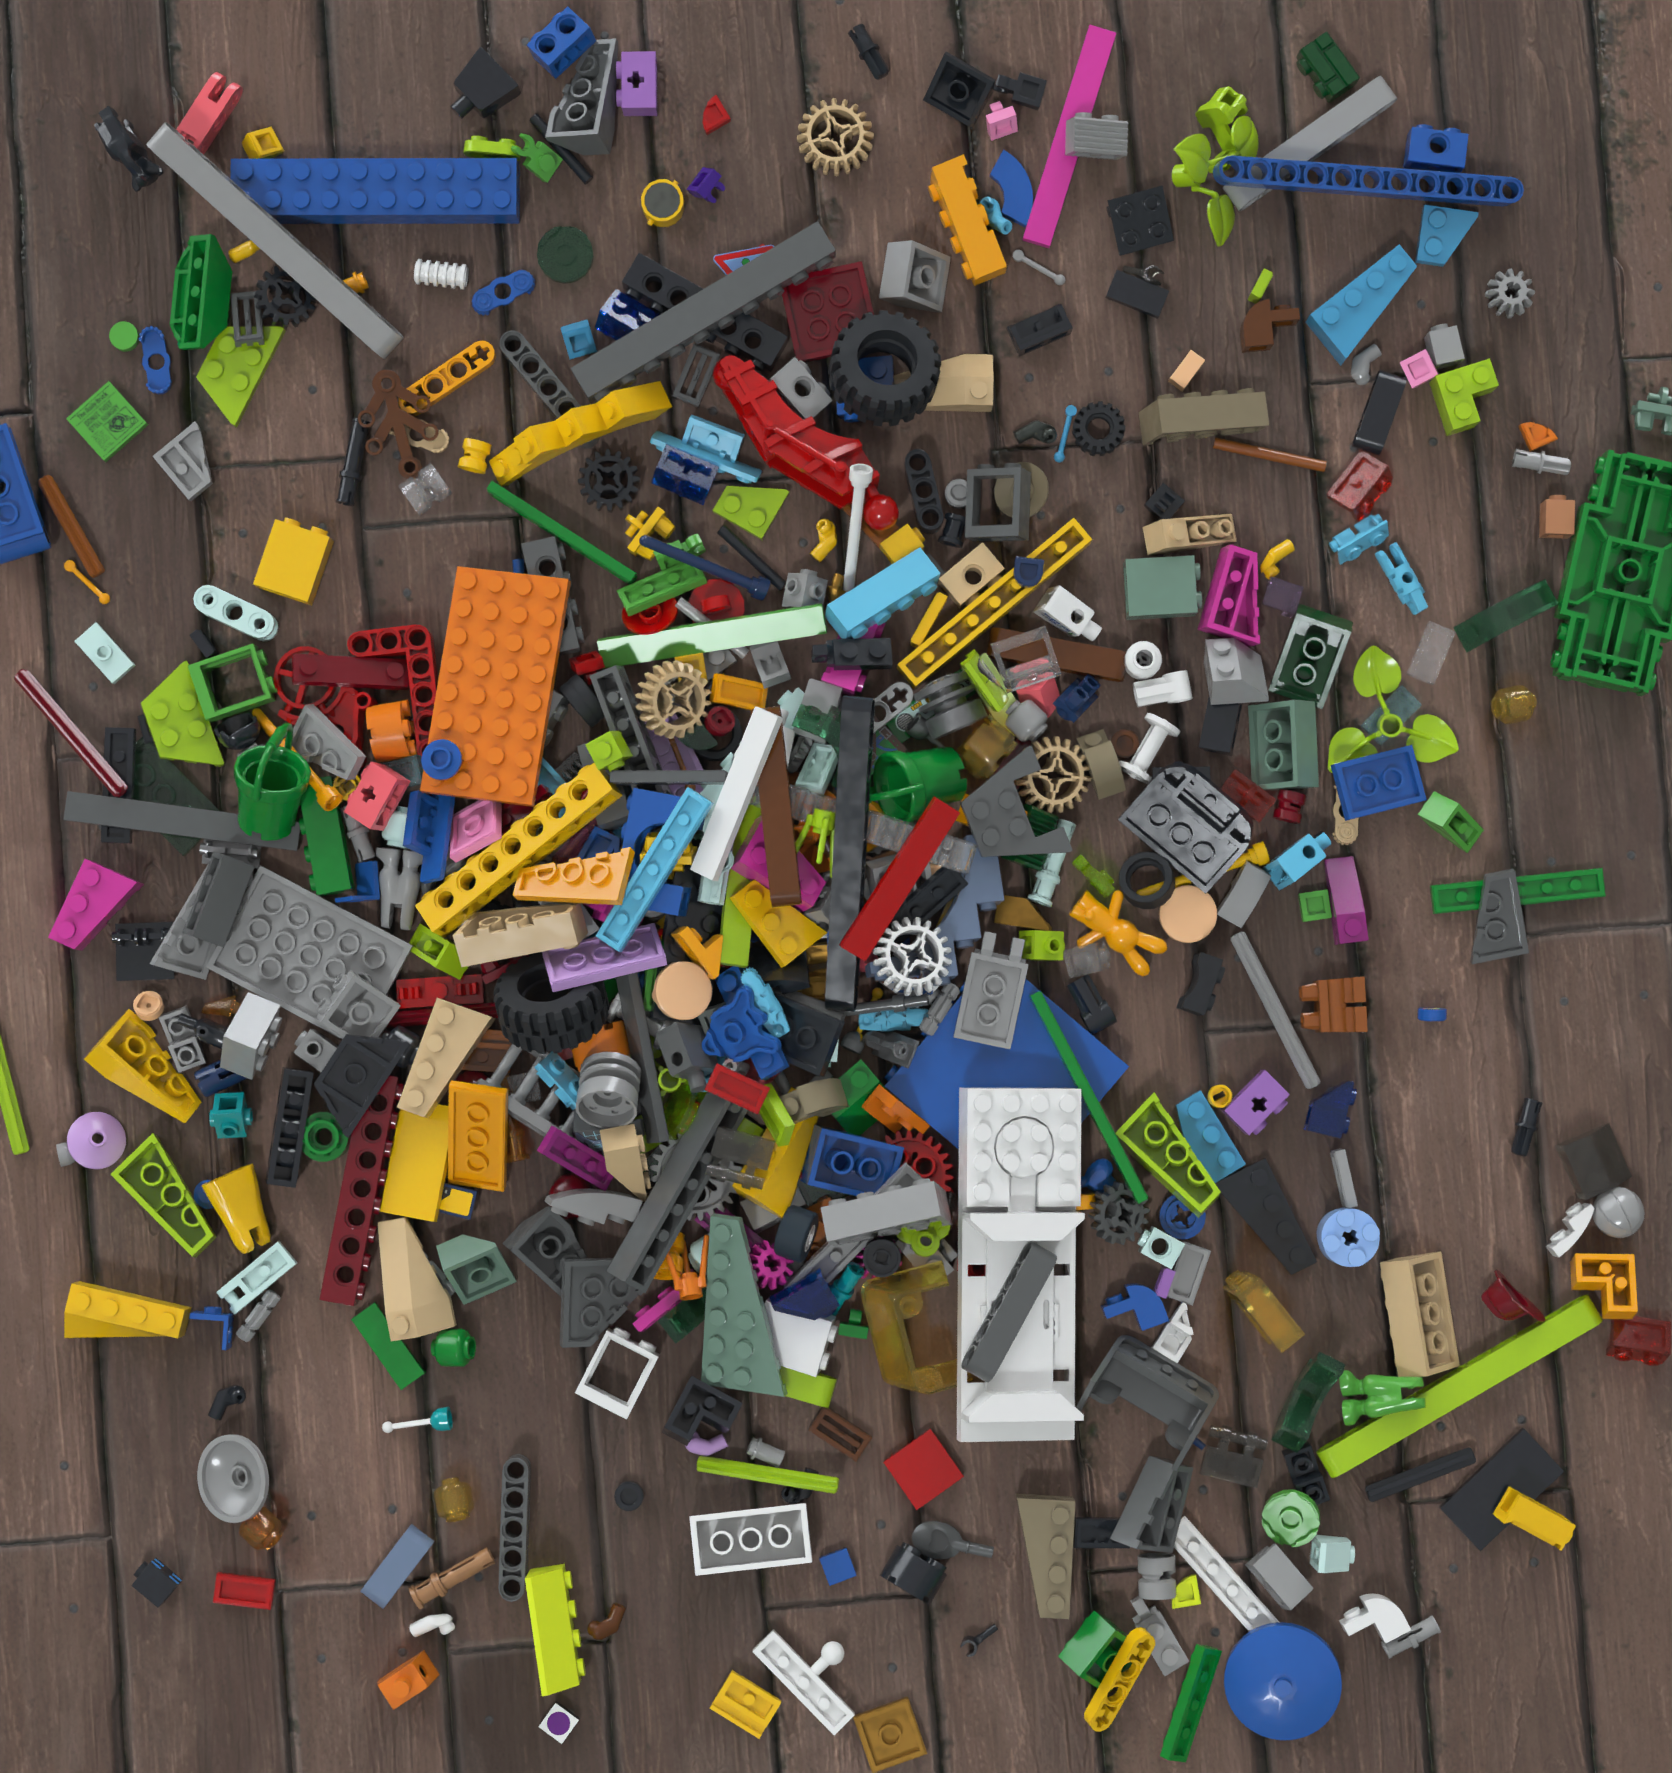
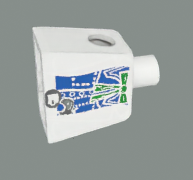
(1057, 608)

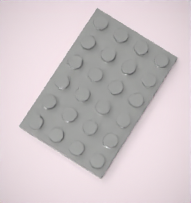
(297, 944)

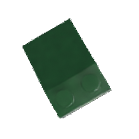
(1310, 655)

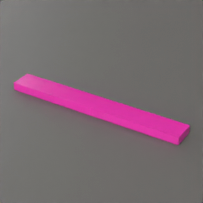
(1060, 167)

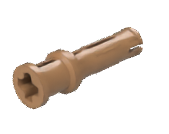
(439, 1584)

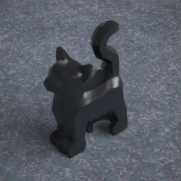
(127, 149)

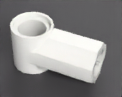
(1169, 688)

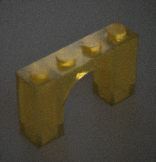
(1262, 1310)

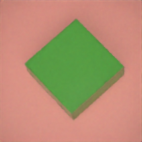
(1314, 905)

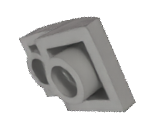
(1244, 894)
(183, 1042)

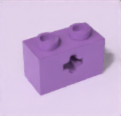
(641, 67)
(1263, 1087)

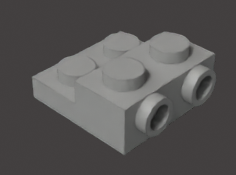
(356, 1007)

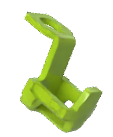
(1217, 115)

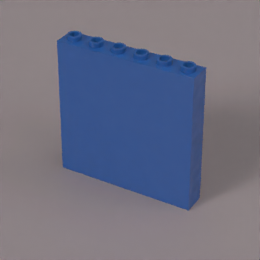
(951, 1063)

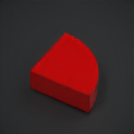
(714, 115)

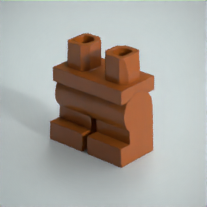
(1331, 1007)

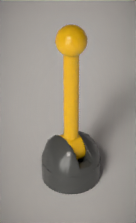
(854, 1040)

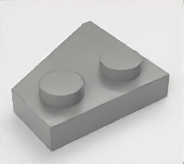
(186, 462)

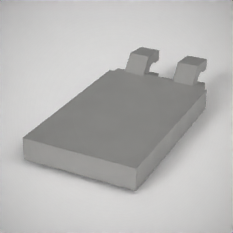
(992, 994)

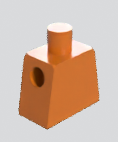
(408, 1680)

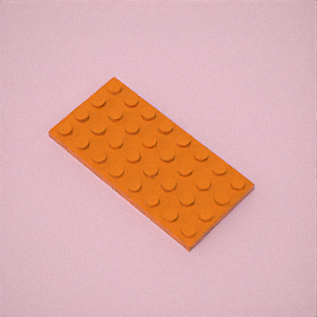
(498, 682)

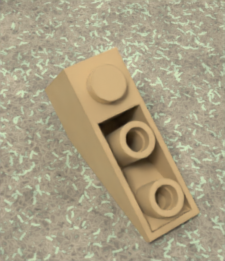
(1188, 533)
(624, 1160)

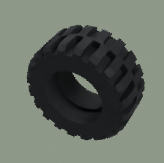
(893, 336)
(547, 1019)

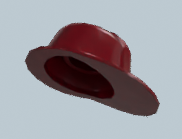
(1507, 1301)

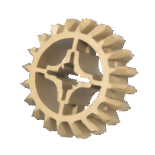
(846, 132)
(690, 707)
(1055, 747)

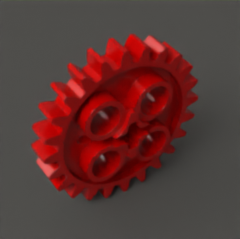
(925, 1152)

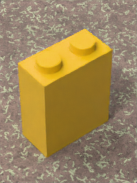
(294, 561)

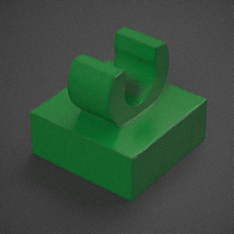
(853, 1327)

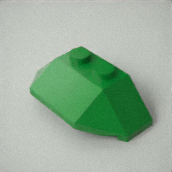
(200, 293)

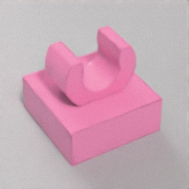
(1001, 121)
(1419, 368)

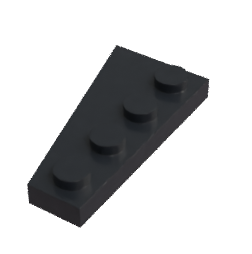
(1266, 1211)

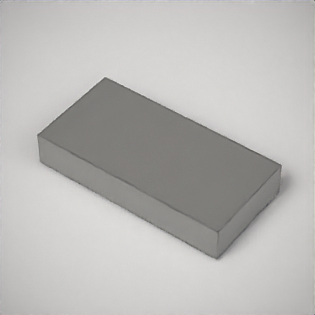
(1343, 1178)
(1189, 1272)

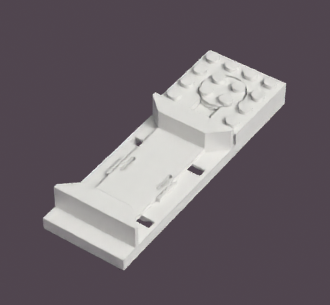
(1014, 1188)

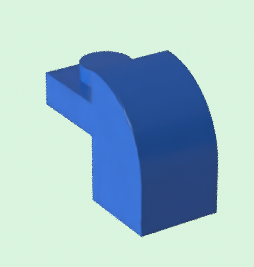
(1142, 1300)

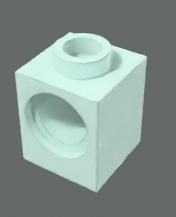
(1172, 1250)

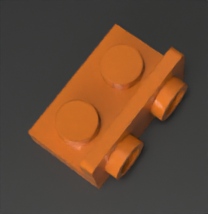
(892, 1111)

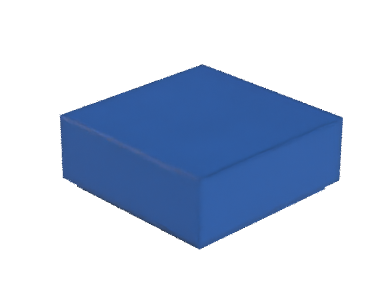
(837, 1566)

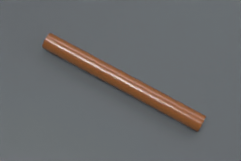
(1269, 454)

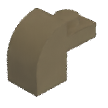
(1102, 764)
(815, 1099)

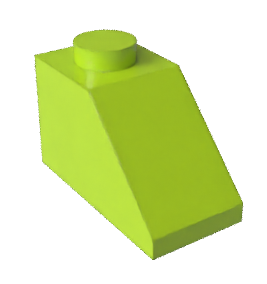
(437, 951)

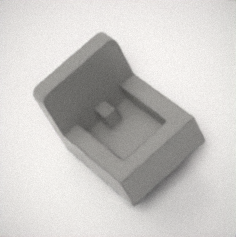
(770, 663)

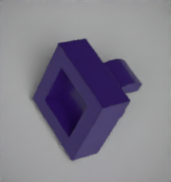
(704, 183)

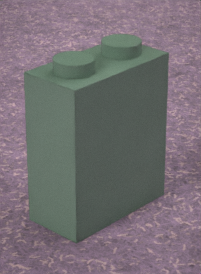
(1161, 587)

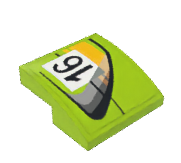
(984, 681)

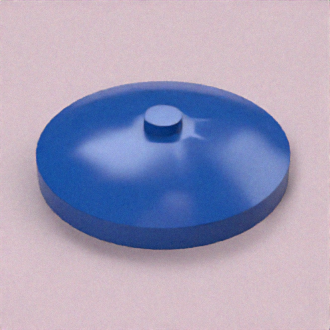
(1282, 1681)

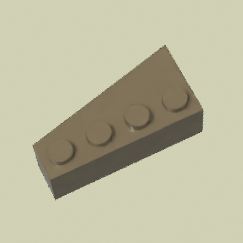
(1048, 1539)

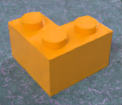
(1613, 1276)

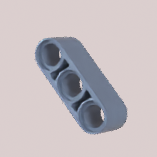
(397, 1566)

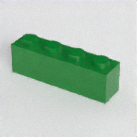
(326, 845)

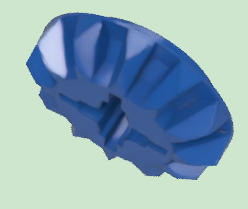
(1177, 1228)

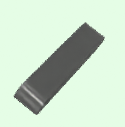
(541, 378)
(1009, 1311)
(511, 1541)

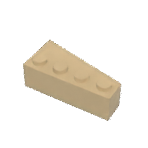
(519, 932)
(444, 1049)

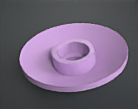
(91, 1154)

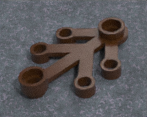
(396, 418)

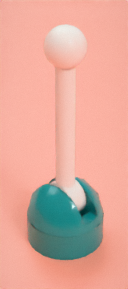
(440, 1420)

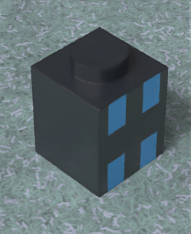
(155, 1581)

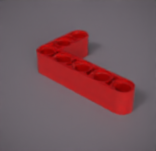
(413, 655)

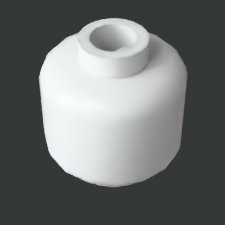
(1141, 650)

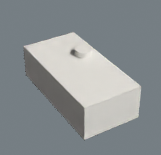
(751, 1539)

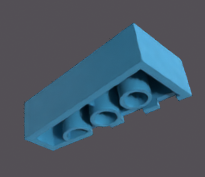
(1355, 308)

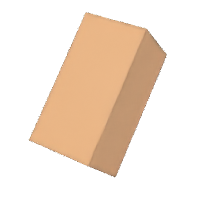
(1186, 370)

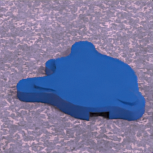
(738, 1030)

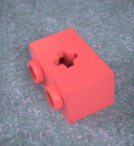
(376, 796)

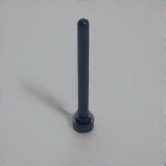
(755, 586)

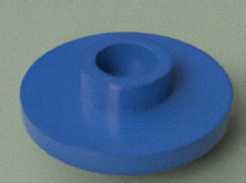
(441, 759)

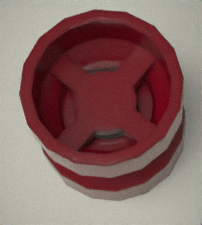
(1289, 806)

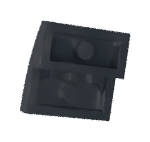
(788, 978)

